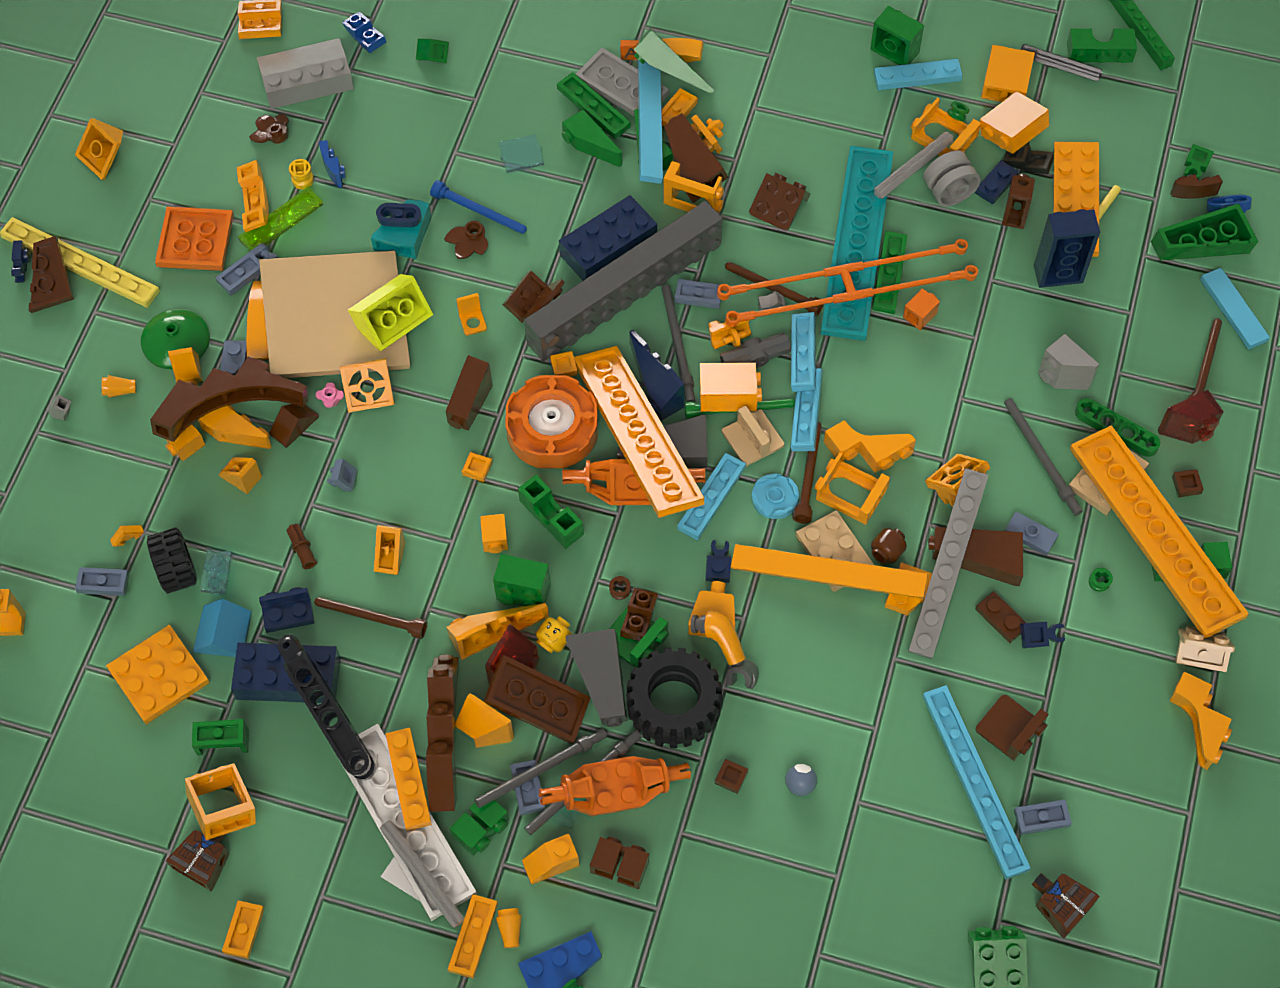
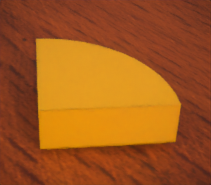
(125, 533)

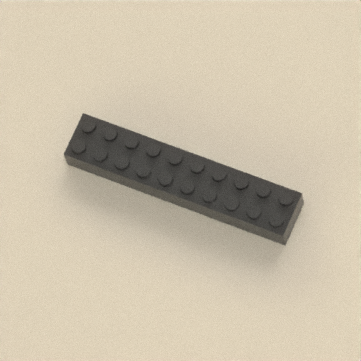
(623, 281)

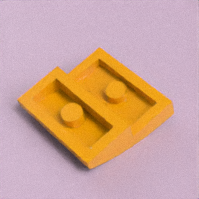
(260, 19)

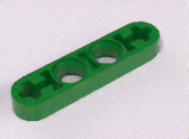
(1119, 424)

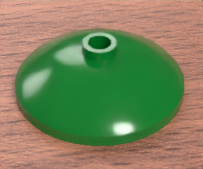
(189, 331)

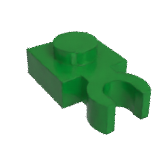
(1197, 161)

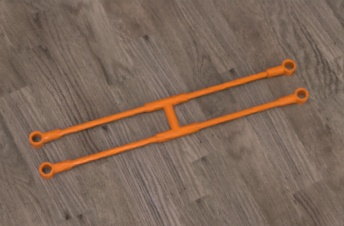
(851, 293)

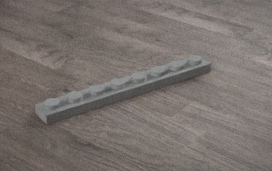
(948, 563)

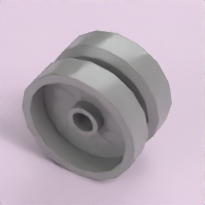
(951, 178)

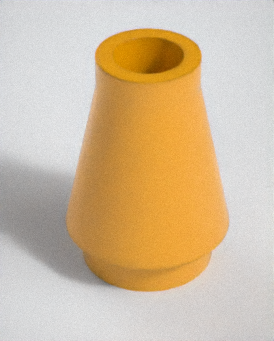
(117, 386)
(509, 925)

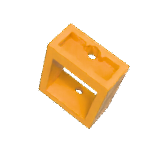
(227, 819)

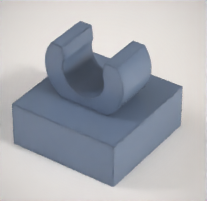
(343, 475)

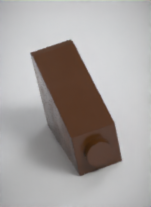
(469, 393)

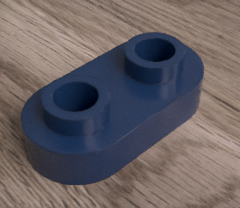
(399, 215)

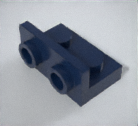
(286, 609)

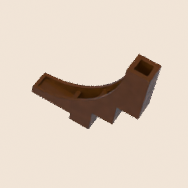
(251, 383)
(441, 733)

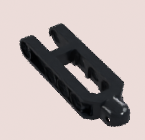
(340, 736)

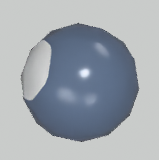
(801, 780)

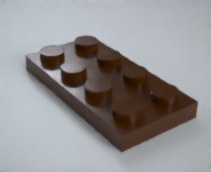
(537, 699)

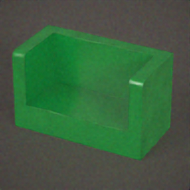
(220, 735)

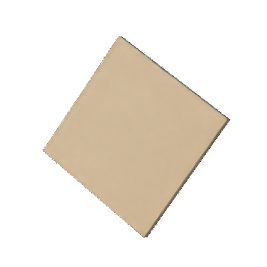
(309, 314)

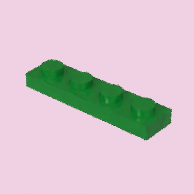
(594, 105)
(889, 274)

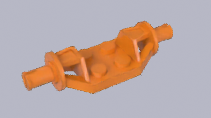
(621, 481)
(614, 785)

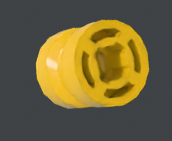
(301, 174)

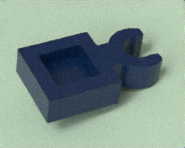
(20, 257)
(718, 566)
(1038, 634)

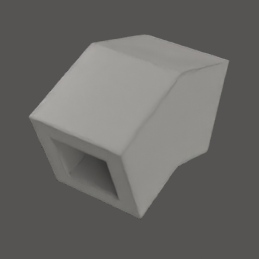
(771, 301)
(59, 407)

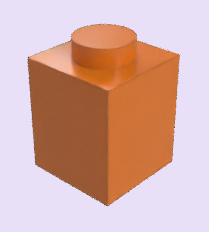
(921, 309)

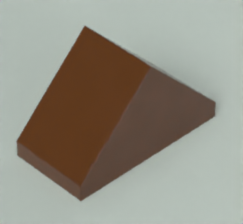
(291, 423)

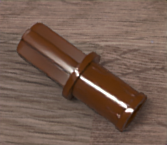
(301, 546)

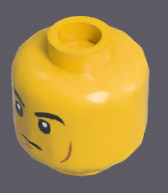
(553, 634)

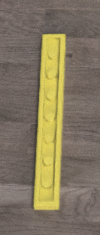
(86, 264)

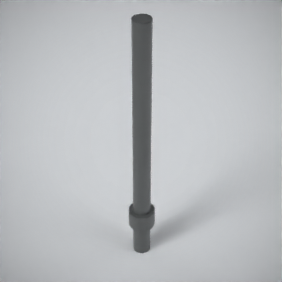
(685, 377)
(1065, 492)
(581, 745)
(618, 750)

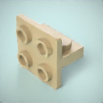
(752, 436)
(1204, 653)

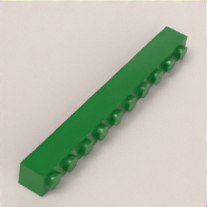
(1144, 33)

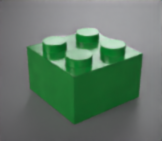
(896, 36)
(521, 581)

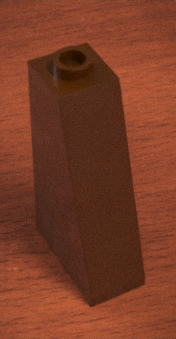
(694, 156)
(988, 553)

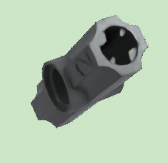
(758, 350)

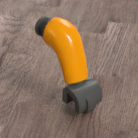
(722, 631)

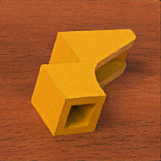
(877, 450)
(1208, 725)

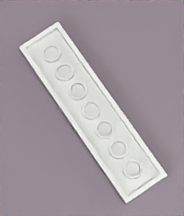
(428, 842)

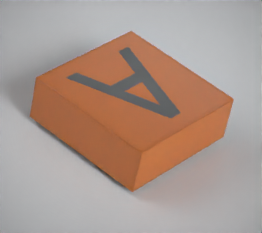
(626, 49)

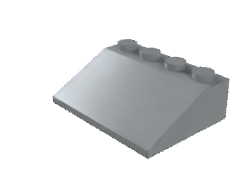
(305, 73)

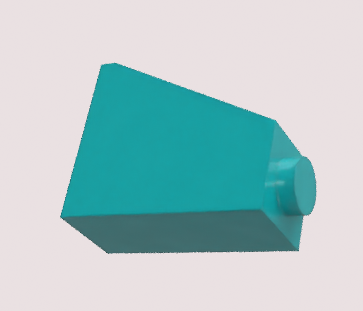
(403, 240)

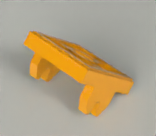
(381, 367)
(959, 462)

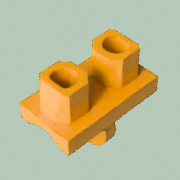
(713, 128)
(722, 334)

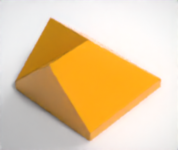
(99, 146)
(483, 723)

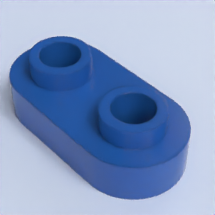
(1218, 203)

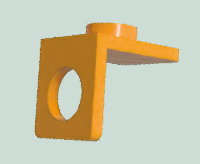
(470, 308)

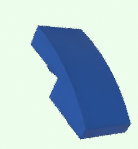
(363, 32)
(331, 163)

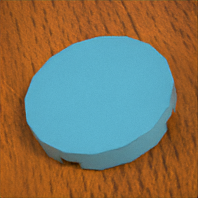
(775, 496)

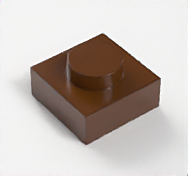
(1187, 483)
(731, 776)

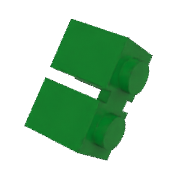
(473, 835)

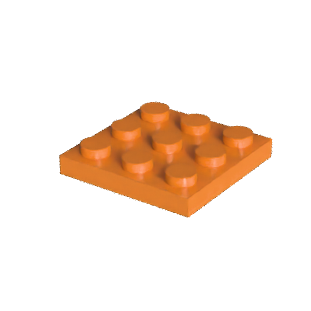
(194, 238)

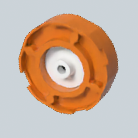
(551, 422)

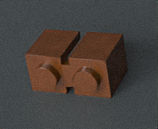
(608, 856)

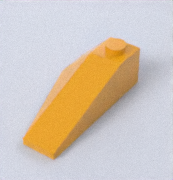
(483, 630)

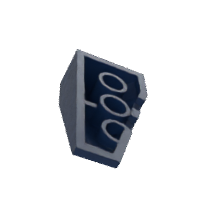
(659, 381)

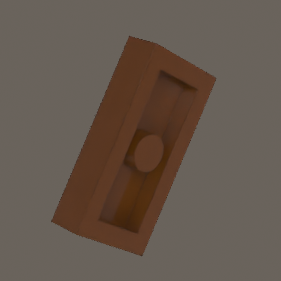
(1000, 616)

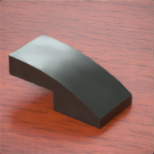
(1029, 160)

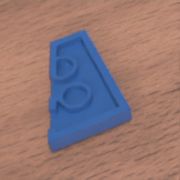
(561, 963)

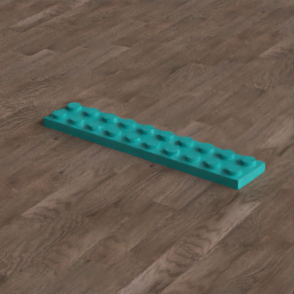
(857, 240)

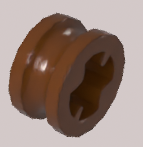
(620, 580)

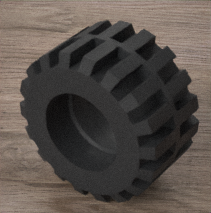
(171, 560)

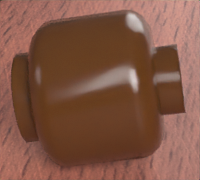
(888, 546)

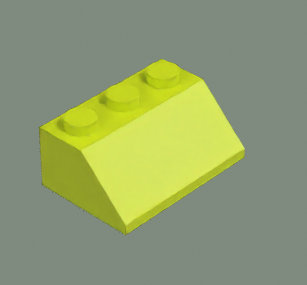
(391, 311)

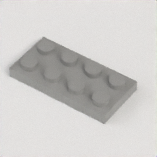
(614, 80)

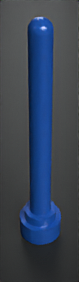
(441, 191)

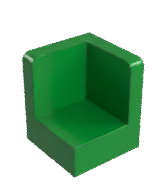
(432, 50)

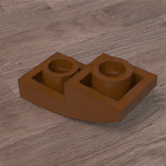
(1192, 188)
(639, 614)

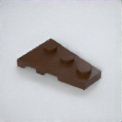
(50, 278)

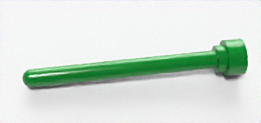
(693, 410)

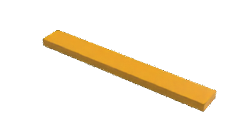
(829, 571)

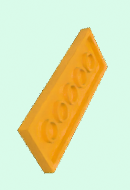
(1076, 178)

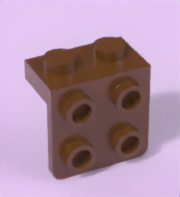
(778, 201)
(531, 295)
(1011, 727)

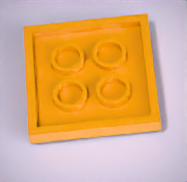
(157, 674)

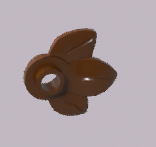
(270, 129)
(466, 242)

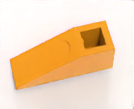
(230, 427)

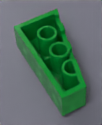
(1208, 235)

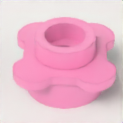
(329, 401)

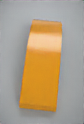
(254, 196)
(256, 329)

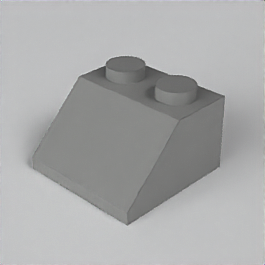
(1067, 366)

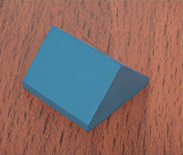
(221, 628)

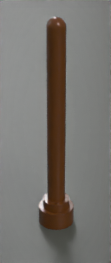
(794, 296)
(1208, 357)
(803, 511)
(416, 627)

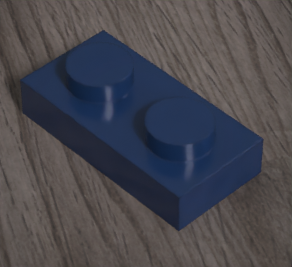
(996, 182)

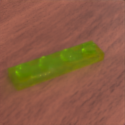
(282, 219)

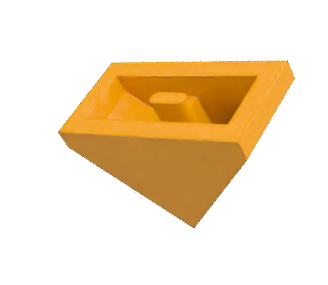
(241, 473)
(388, 549)

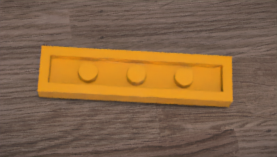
(408, 779)

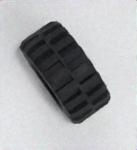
(674, 667)

